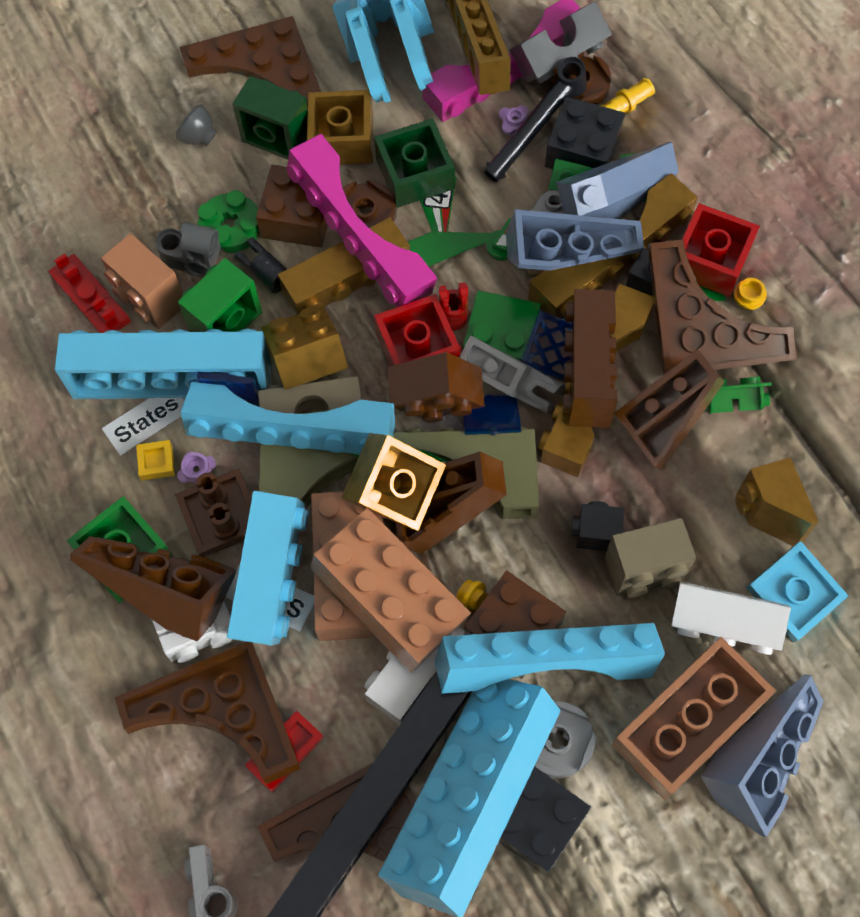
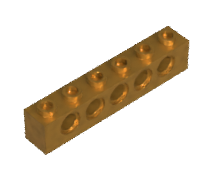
(481, 44)

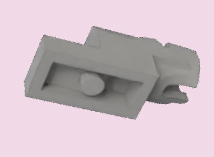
(511, 374)

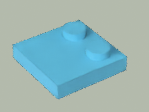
(803, 585)

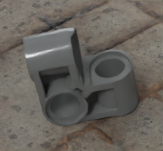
(195, 250)

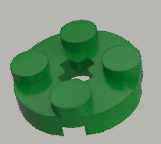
(229, 206)

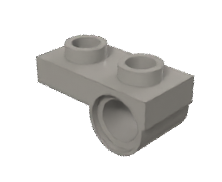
(200, 872)

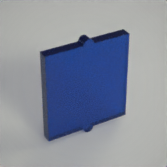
(241, 386)
(496, 417)

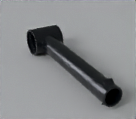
(539, 116)

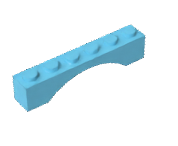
(220, 414)
(481, 660)

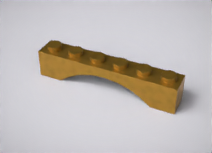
(665, 208)
(567, 445)

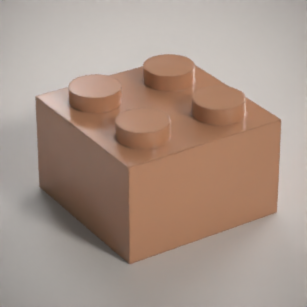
(143, 281)

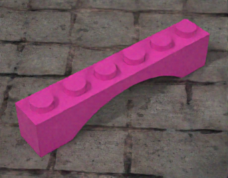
(454, 84)
(396, 270)

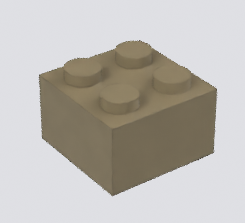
(649, 558)

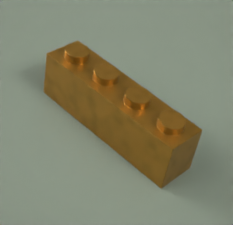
(332, 273)

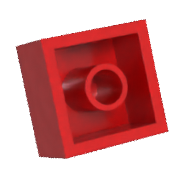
(718, 247)
(415, 331)

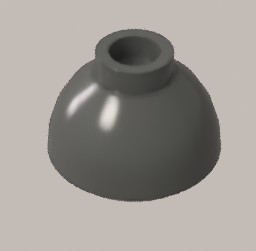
(196, 127)

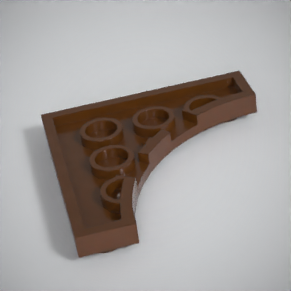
(262, 51)
(694, 321)
(221, 695)
(305, 823)

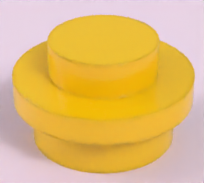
(750, 293)
(472, 594)

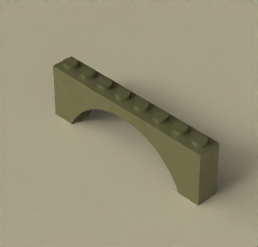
(308, 471)

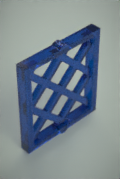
(547, 367)

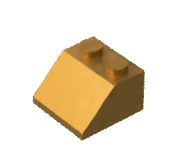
(393, 480)
(777, 502)

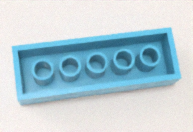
(156, 363)
(470, 796)

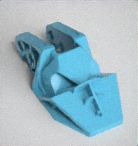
(358, 27)

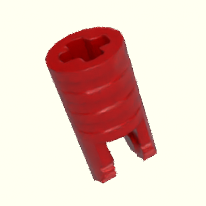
(457, 301)

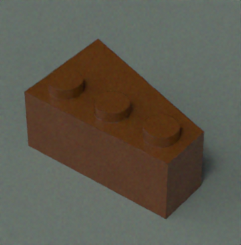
(670, 408)
(463, 492)

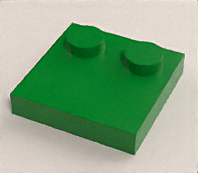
(502, 322)

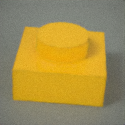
(155, 460)

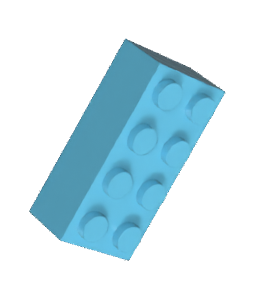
(267, 569)

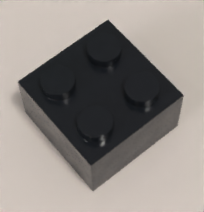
(584, 134)
(543, 821)

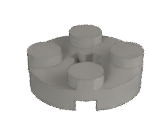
(581, 744)

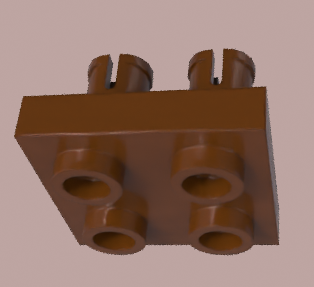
(216, 511)

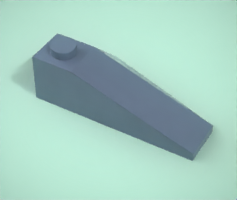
(567, 240)
(755, 764)

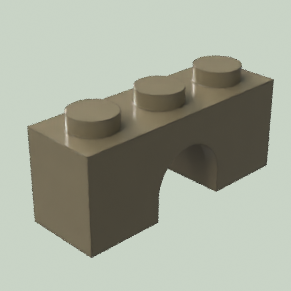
(311, 395)

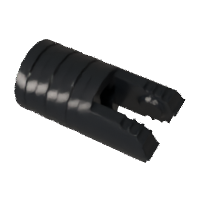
(263, 267)

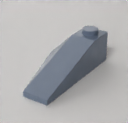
(618, 185)

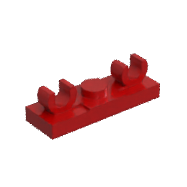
(88, 294)

